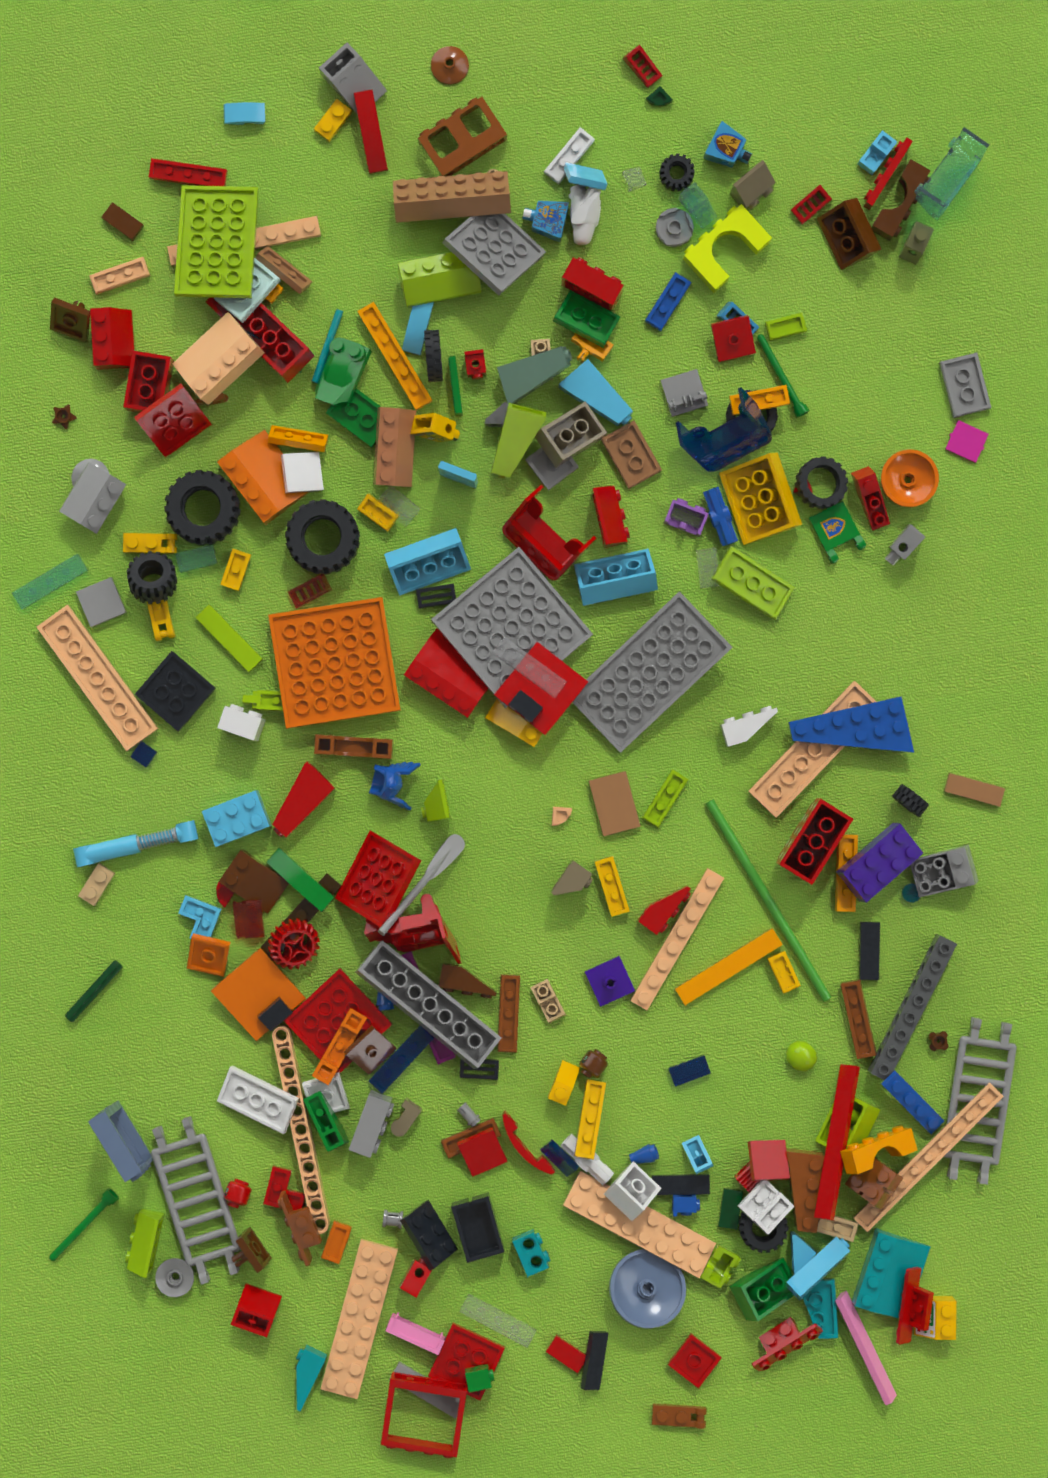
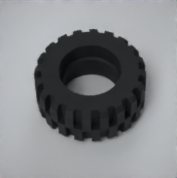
(184, 489)
(296, 536)

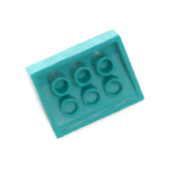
(884, 1270)

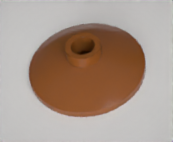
(449, 74)

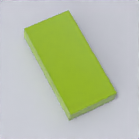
(786, 326)

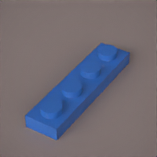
(912, 1102)

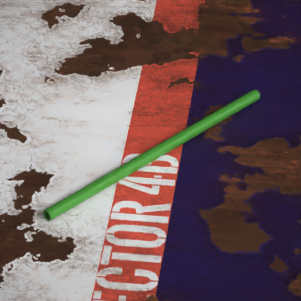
(768, 900)

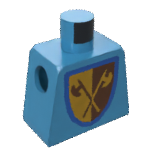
(727, 147)

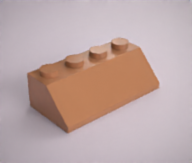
(394, 447)

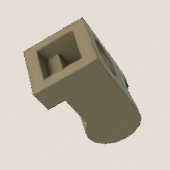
(403, 1123)

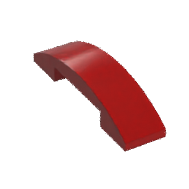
(540, 1163)

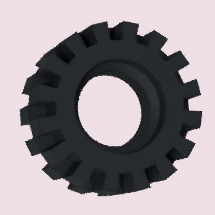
(681, 161)
(910, 800)

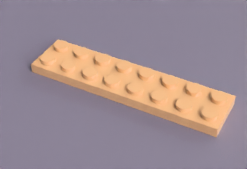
(97, 677)
(803, 760)
(648, 1230)
(359, 1318)

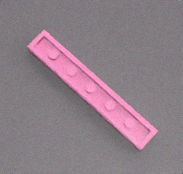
(866, 1348)

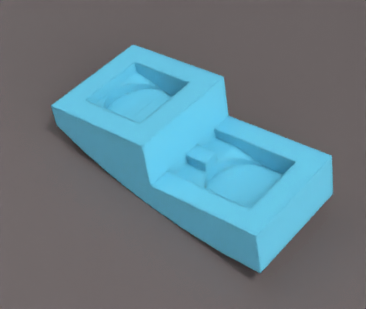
(244, 113)
(877, 152)

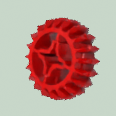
(295, 953)

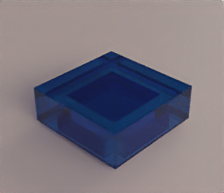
(144, 754)

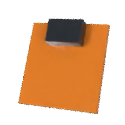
(258, 994)

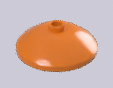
(919, 469)

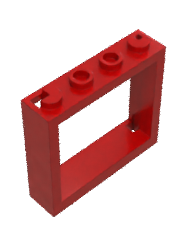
(426, 1385)

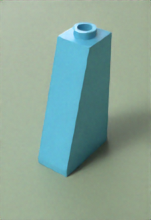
(590, 386)
(818, 1267)

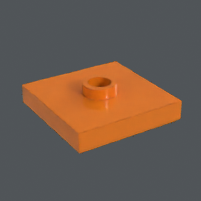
(208, 955)

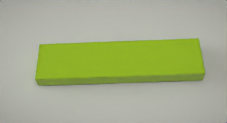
(229, 638)

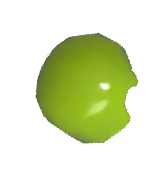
(801, 1056)

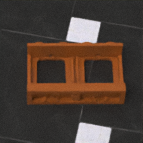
(469, 147)

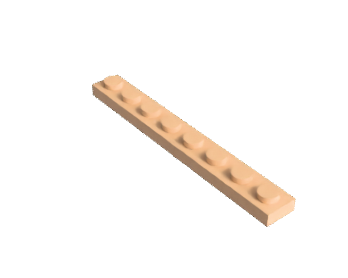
(275, 234)
(677, 939)

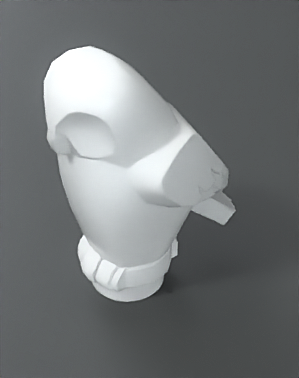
(584, 212)

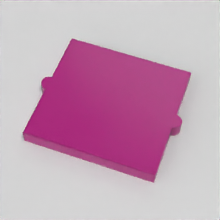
(966, 441)

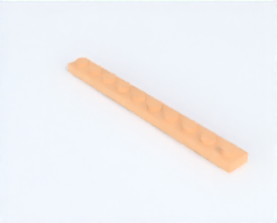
(933, 1152)

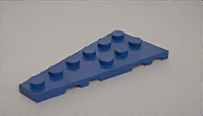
(870, 726)

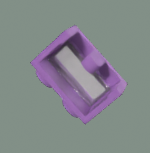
(686, 517)

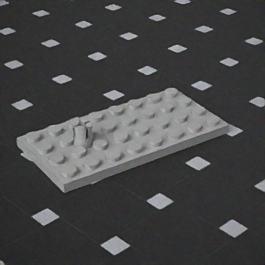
(650, 671)

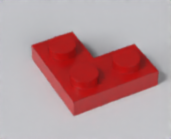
(279, 1182)

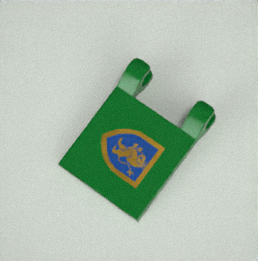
(835, 528)

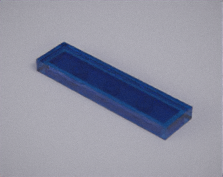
(401, 1059)

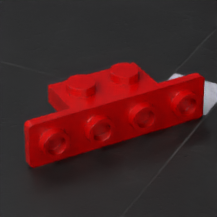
(915, 1306)
(783, 1340)

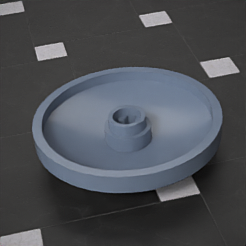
(646, 1290)

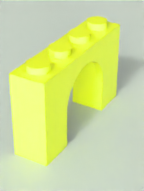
(737, 223)

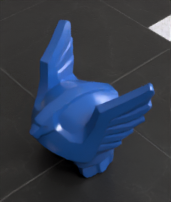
(388, 781)

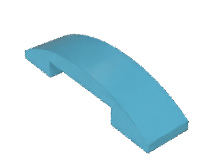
(416, 326)

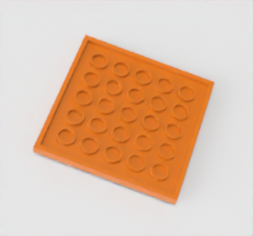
(334, 662)

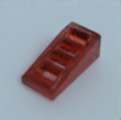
(324, 583)

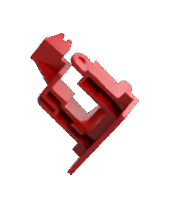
(417, 931)

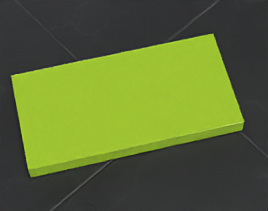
(752, 583)

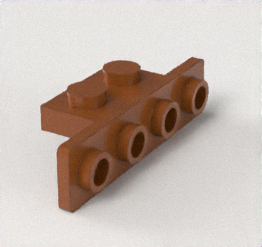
(302, 1226)

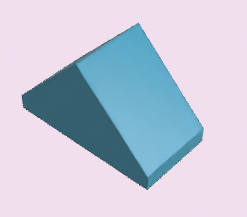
(697, 1154)
(800, 1252)

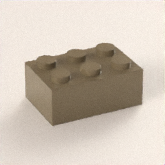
(570, 434)

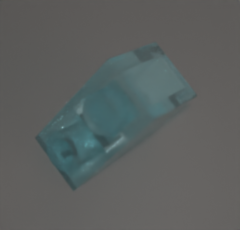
(697, 205)

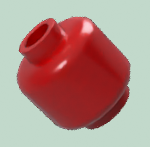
(237, 1193)

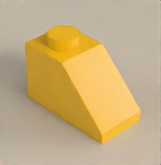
(563, 1082)

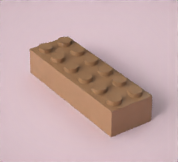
(451, 196)

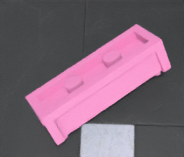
(415, 1333)

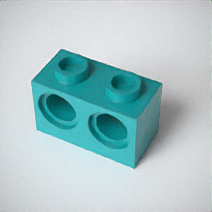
(527, 1253)

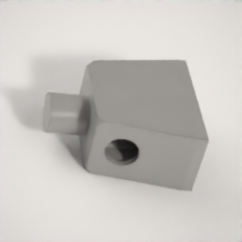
(911, 538)

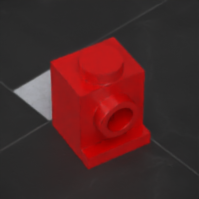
(470, 357)

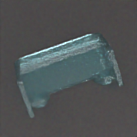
(951, 173)

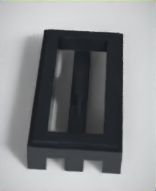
(435, 588)
(481, 1068)

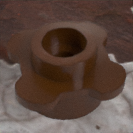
(943, 1040)

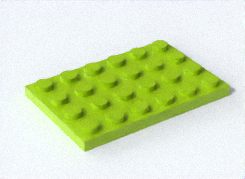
(216, 241)

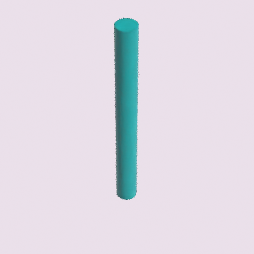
(325, 351)

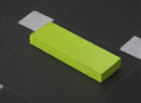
(665, 798)

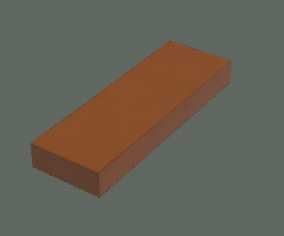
(450, 1143)

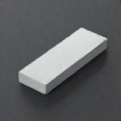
(570, 153)

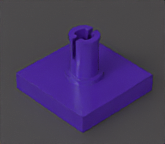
(609, 981)

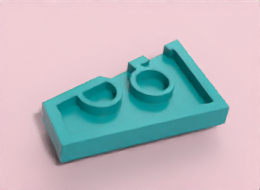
(822, 1308)

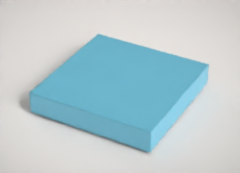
(585, 176)

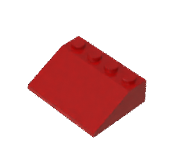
(446, 675)

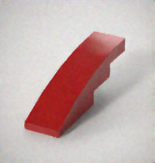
(370, 131)

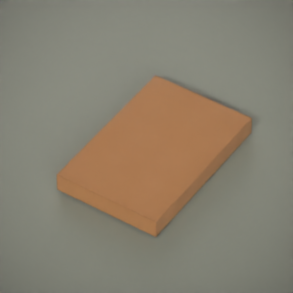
(631, 454)
(614, 803)

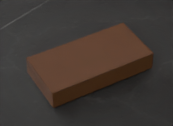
(122, 221)

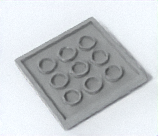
(494, 249)

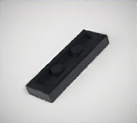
(869, 951)
(683, 1184)
(594, 1360)

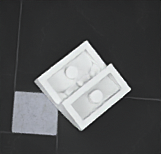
(765, 1206)

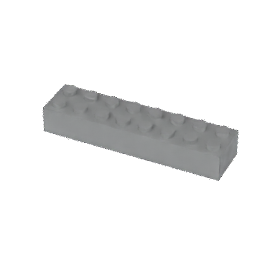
(428, 1005)

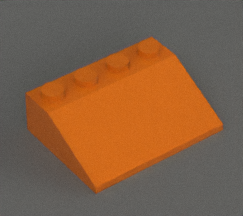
(258, 475)

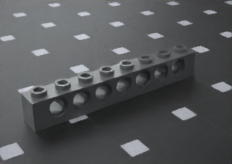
(912, 1007)

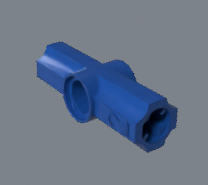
(720, 516)

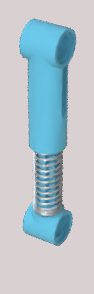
(133, 844)

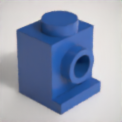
(685, 1204)

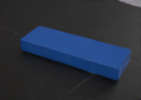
(668, 301)

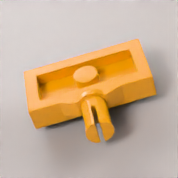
(591, 348)

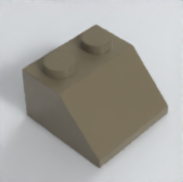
(753, 186)
(573, 879)

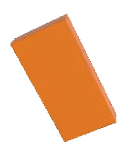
(336, 1242)

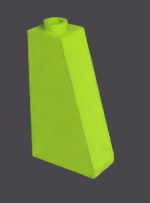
(517, 433)

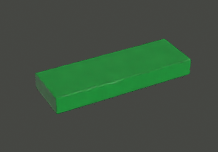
(455, 386)

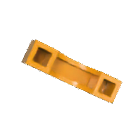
(860, 1157)

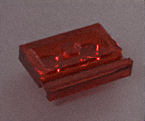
(248, 919)

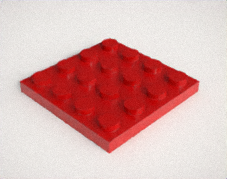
(377, 879)
(324, 1011)

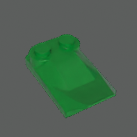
(342, 371)

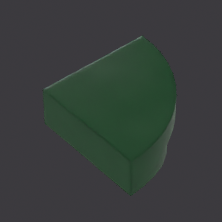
(659, 98)

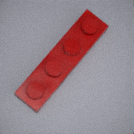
(890, 166)
(187, 173)

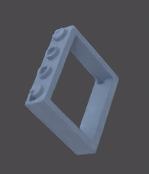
(121, 1141)

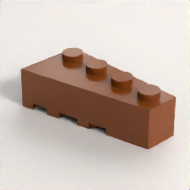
(804, 1180)

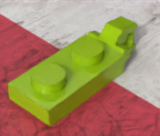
(264, 700)

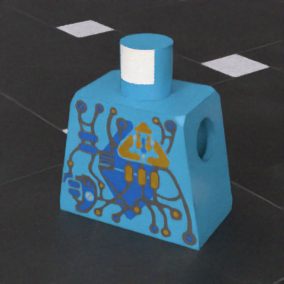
(548, 218)

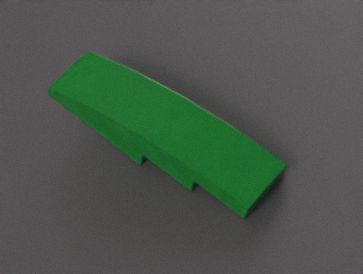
(300, 879)

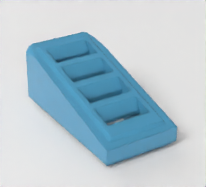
(730, 305)

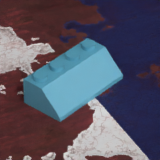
(427, 561)
(616, 577)

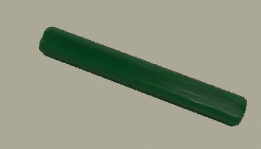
(93, 991)

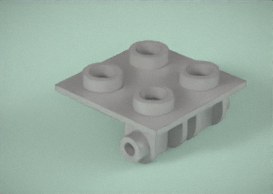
(684, 392)

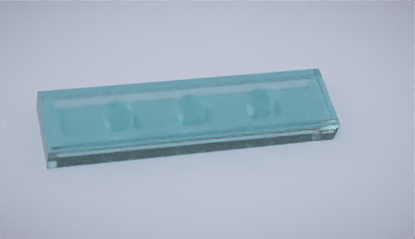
(50, 581)

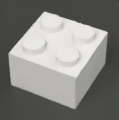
(241, 723)
(632, 1191)

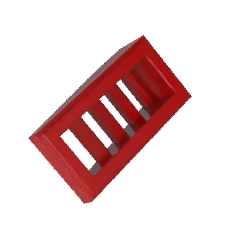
(648, 62)
(824, 194)

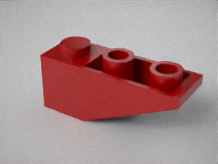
(870, 497)
(660, 911)

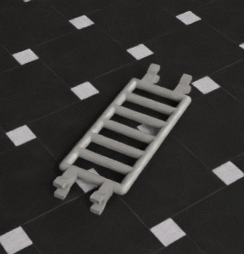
(1003, 1044)
(218, 1193)

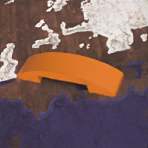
(335, 1052)

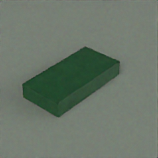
(729, 1208)

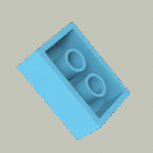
(236, 818)

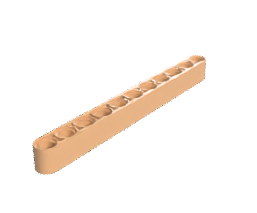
(300, 1138)

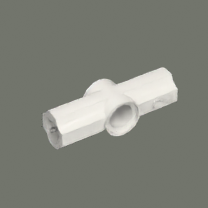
(595, 1167)

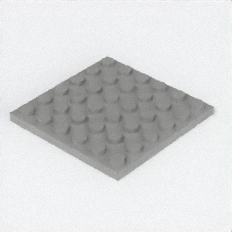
(511, 604)

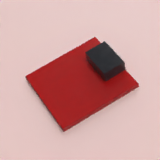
(533, 702)

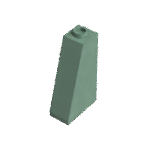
(530, 373)

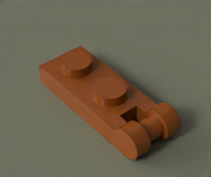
(678, 1415)

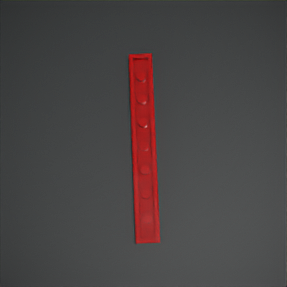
(836, 1142)

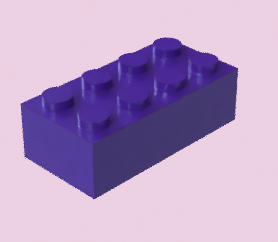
(879, 862)

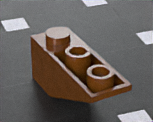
(459, 978)

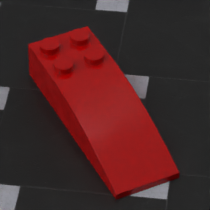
(286, 352)

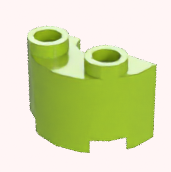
(719, 1265)

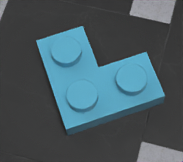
(204, 914)

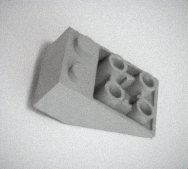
(350, 74)
(944, 871)

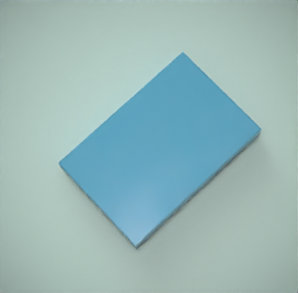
(458, 474)

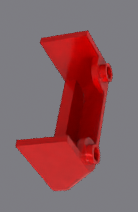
(540, 541)

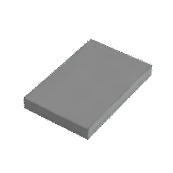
(965, 385)

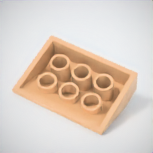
(218, 358)

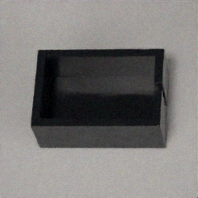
(477, 1227)

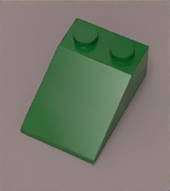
(763, 1290)

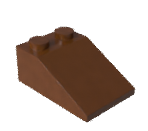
(254, 880)

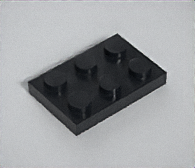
(429, 1234)

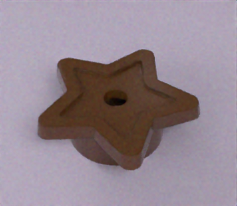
(63, 411)

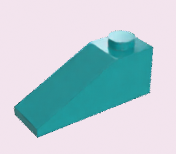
(307, 1369)

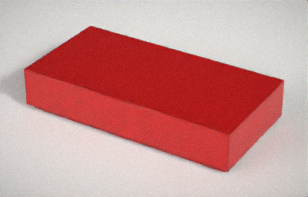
(566, 1353)

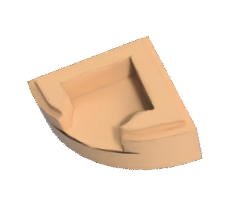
(560, 815)

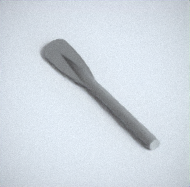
(443, 858)

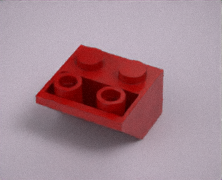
(256, 1310)

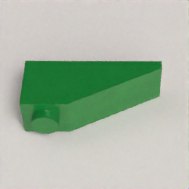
(326, 1121)

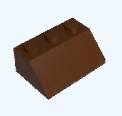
(849, 233)

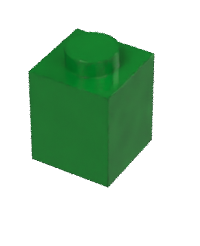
(479, 1378)

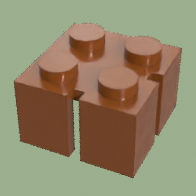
(872, 1182)

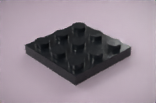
(175, 691)

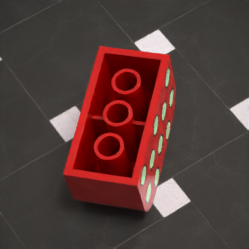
(814, 840)

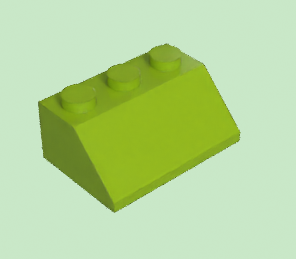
(862, 1121)
(144, 1242)

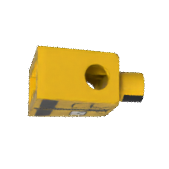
(440, 428)

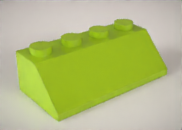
(436, 279)

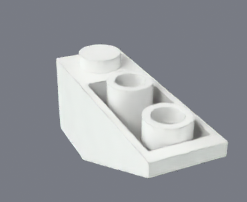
(742, 729)

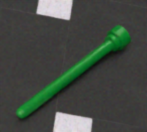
(799, 407)
(109, 1197)

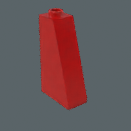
(304, 797)

